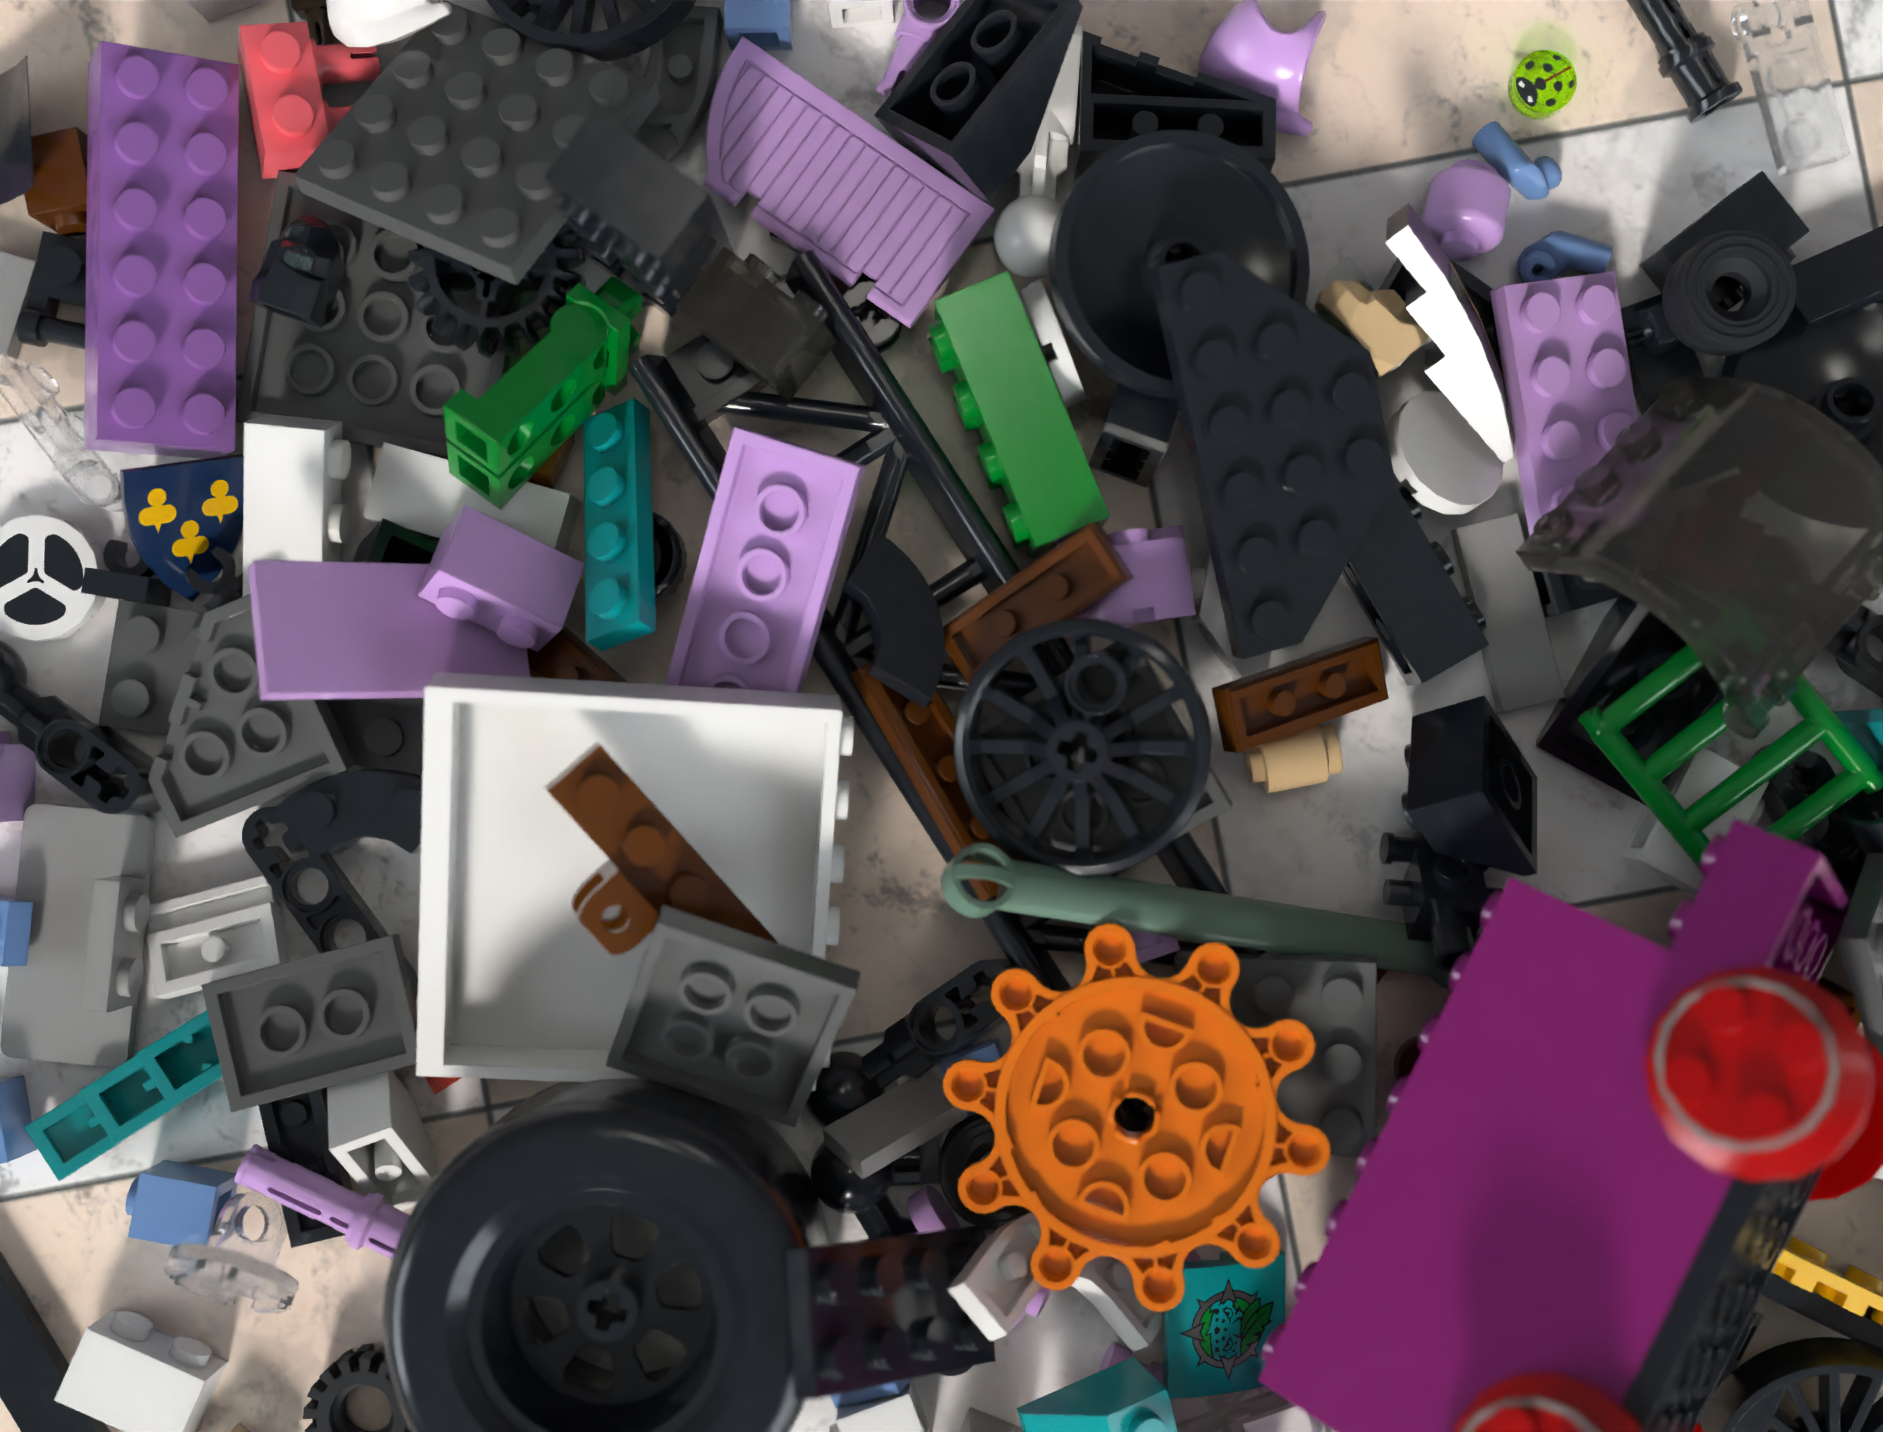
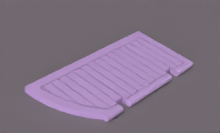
(836, 184)

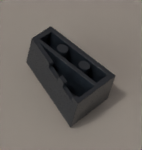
(1137, 96)

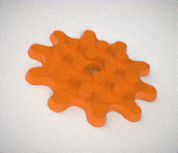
(1124, 1191)

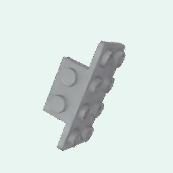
(86, 936)

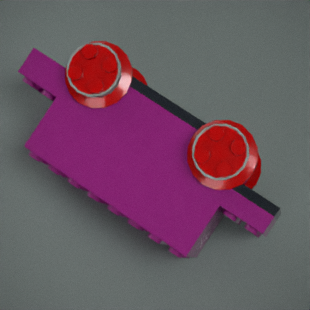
(1592, 1164)

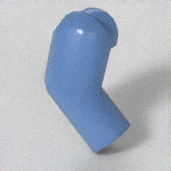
(1527, 177)
(1558, 253)

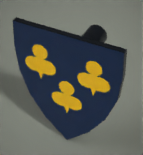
(183, 514)

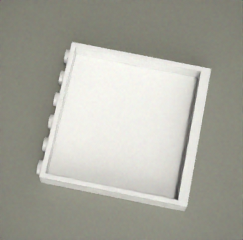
(502, 957)

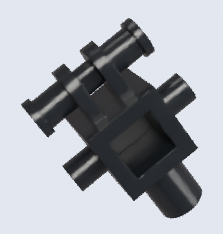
(1438, 896)

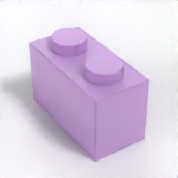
(501, 580)

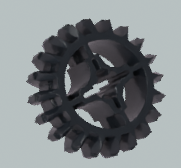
(496, 297)

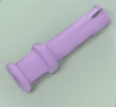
(362, 1218)

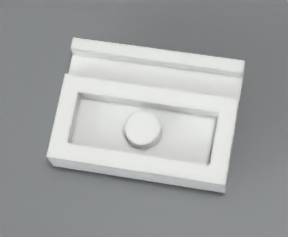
(214, 936)

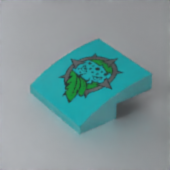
(1221, 1326)

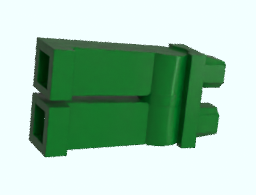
(546, 395)

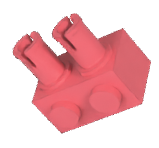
(284, 85)

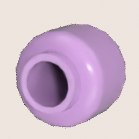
(1467, 209)

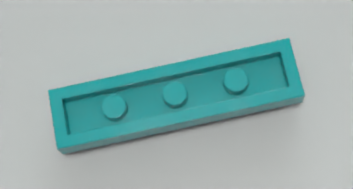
(618, 526)

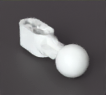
(1027, 223)

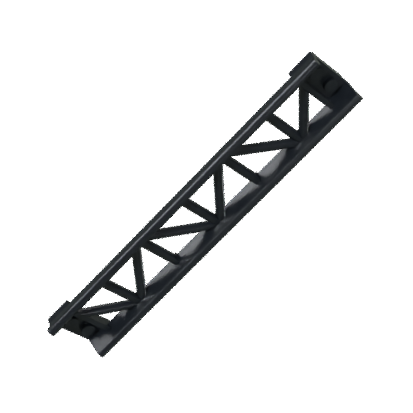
(705, 383)

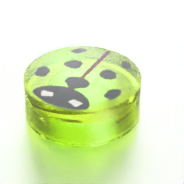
(1542, 84)

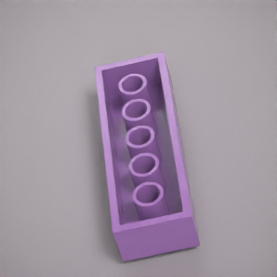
(161, 253)

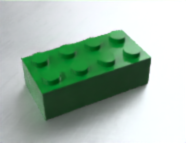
(1017, 414)

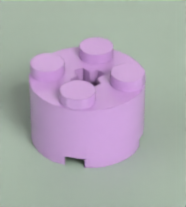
(1160, 582)

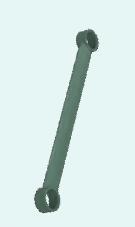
(1184, 913)

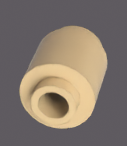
(1295, 759)

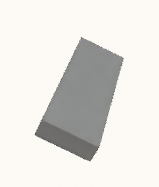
(1519, 647)

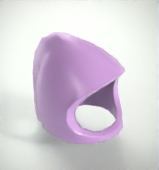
(1263, 59)

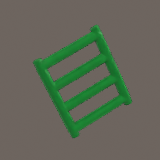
(1687, 824)

